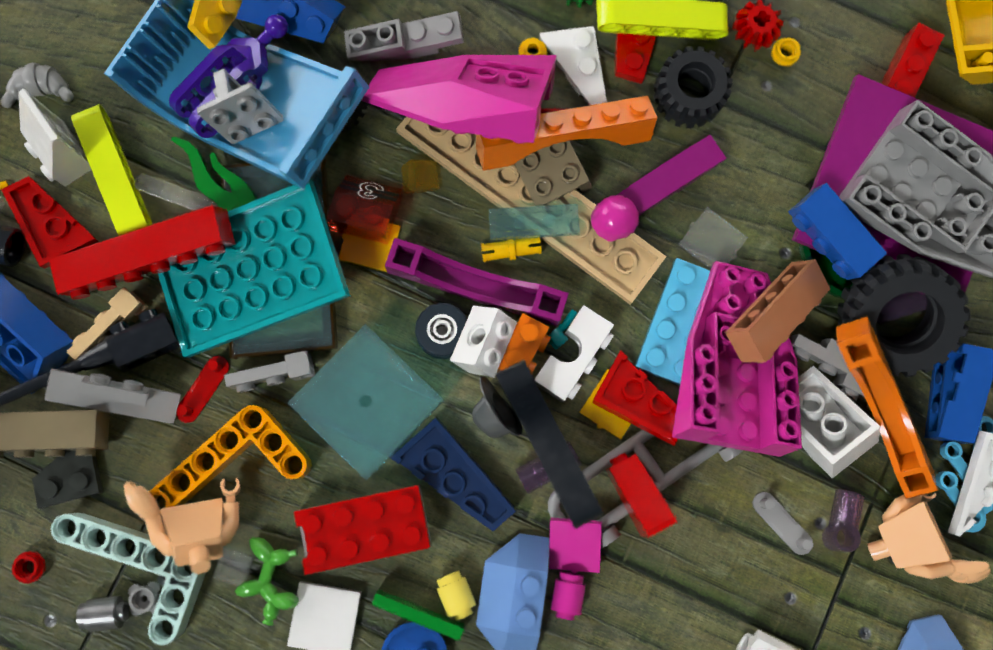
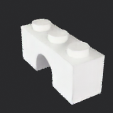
(589, 333)

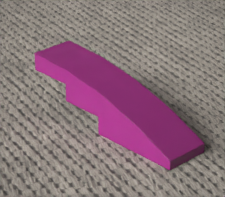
(674, 174)

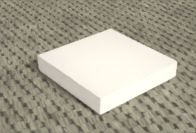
(324, 617)

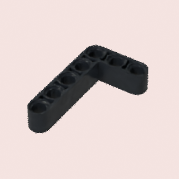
(549, 444)

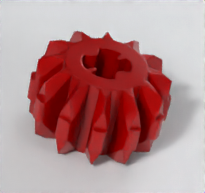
(754, 15)

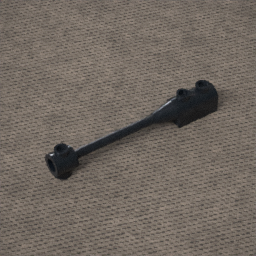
(125, 347)

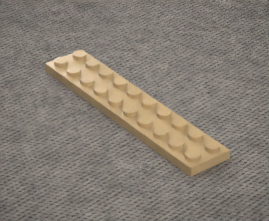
(618, 265)

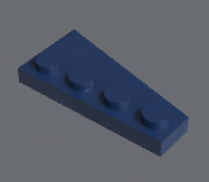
(450, 469)

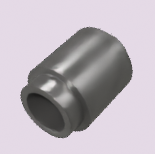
(102, 614)

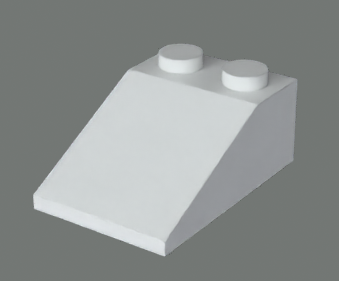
(51, 141)
(832, 424)

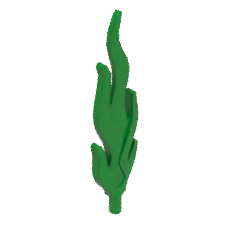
(241, 191)

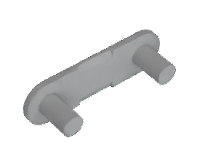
(782, 523)

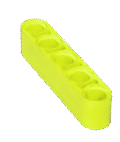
(663, 18)
(111, 170)

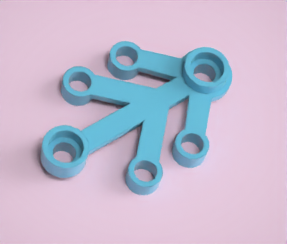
(961, 468)

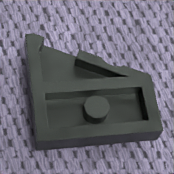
(67, 480)

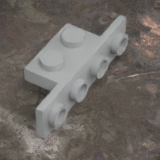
(111, 396)

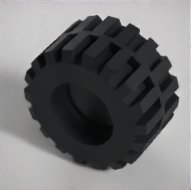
(702, 68)

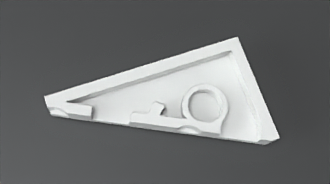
(579, 60)
(977, 485)

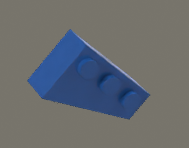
(305, 18)
(959, 395)

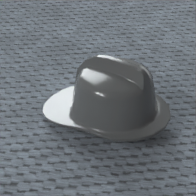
(494, 414)

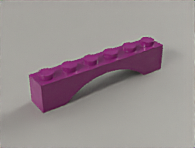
(501, 292)

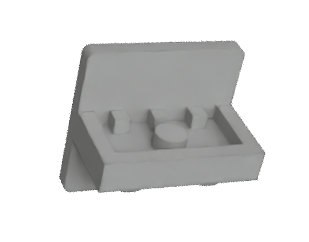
(238, 109)

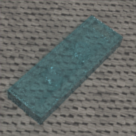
(533, 222)

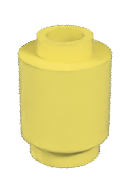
(455, 595)

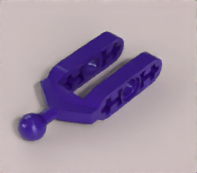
(236, 50)

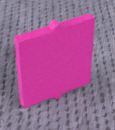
(575, 548)

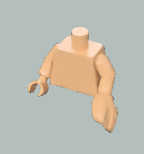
(188, 531)
(918, 544)

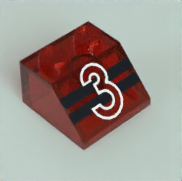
(364, 209)

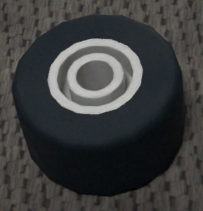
(437, 339)

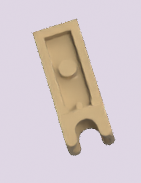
(124, 307)

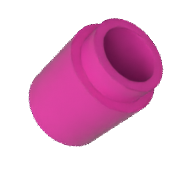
(568, 595)

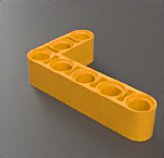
(223, 455)

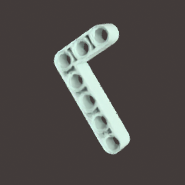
(143, 558)

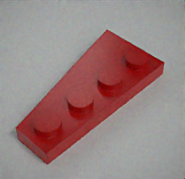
(632, 56)

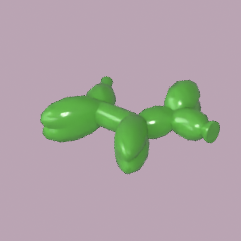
(263, 585)

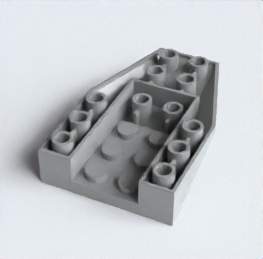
(928, 190)

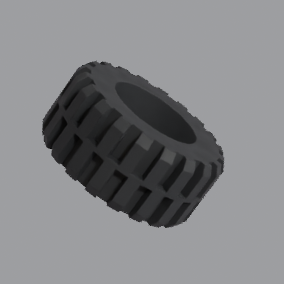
(943, 318)

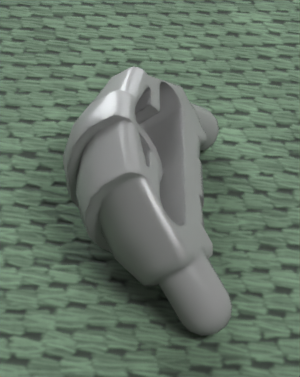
(38, 81)

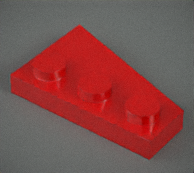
(45, 222)

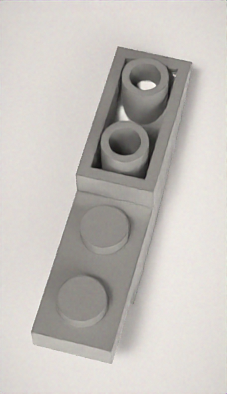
(404, 40)
(830, 361)

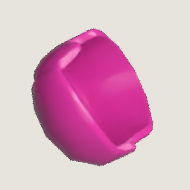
(615, 218)

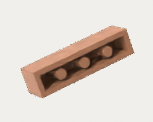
(778, 311)

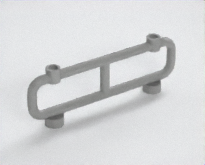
(661, 480)

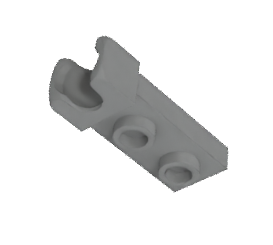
(296, 367)

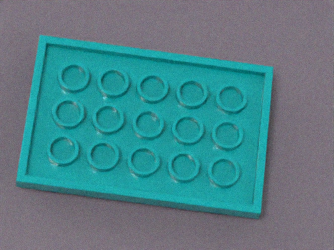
(272, 274)

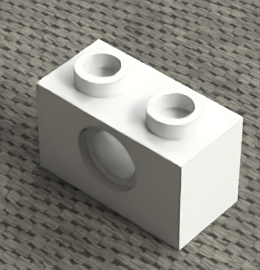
(483, 341)

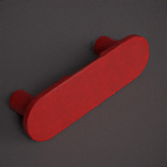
(202, 389)

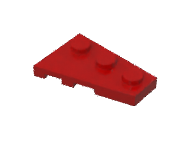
(636, 400)

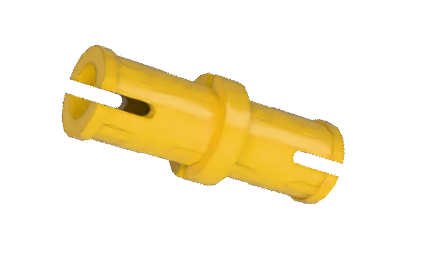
(510, 249)

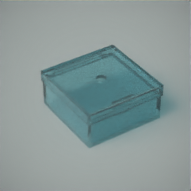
(366, 402)

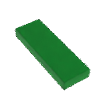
(418, 614)

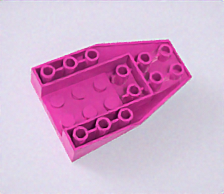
(470, 93)
(733, 400)

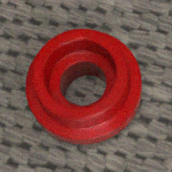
(19, 567)

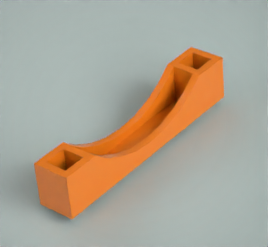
(617, 121)
(876, 381)

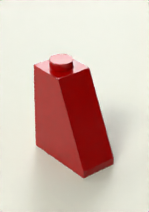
(640, 495)

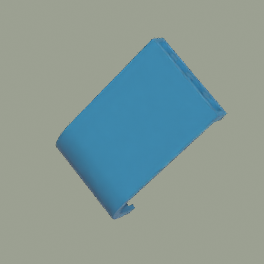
(308, 94)

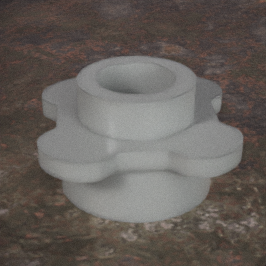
(136, 593)

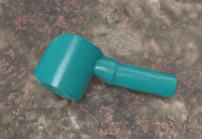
(557, 336)

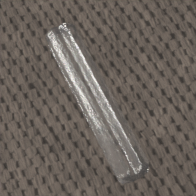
(172, 192)

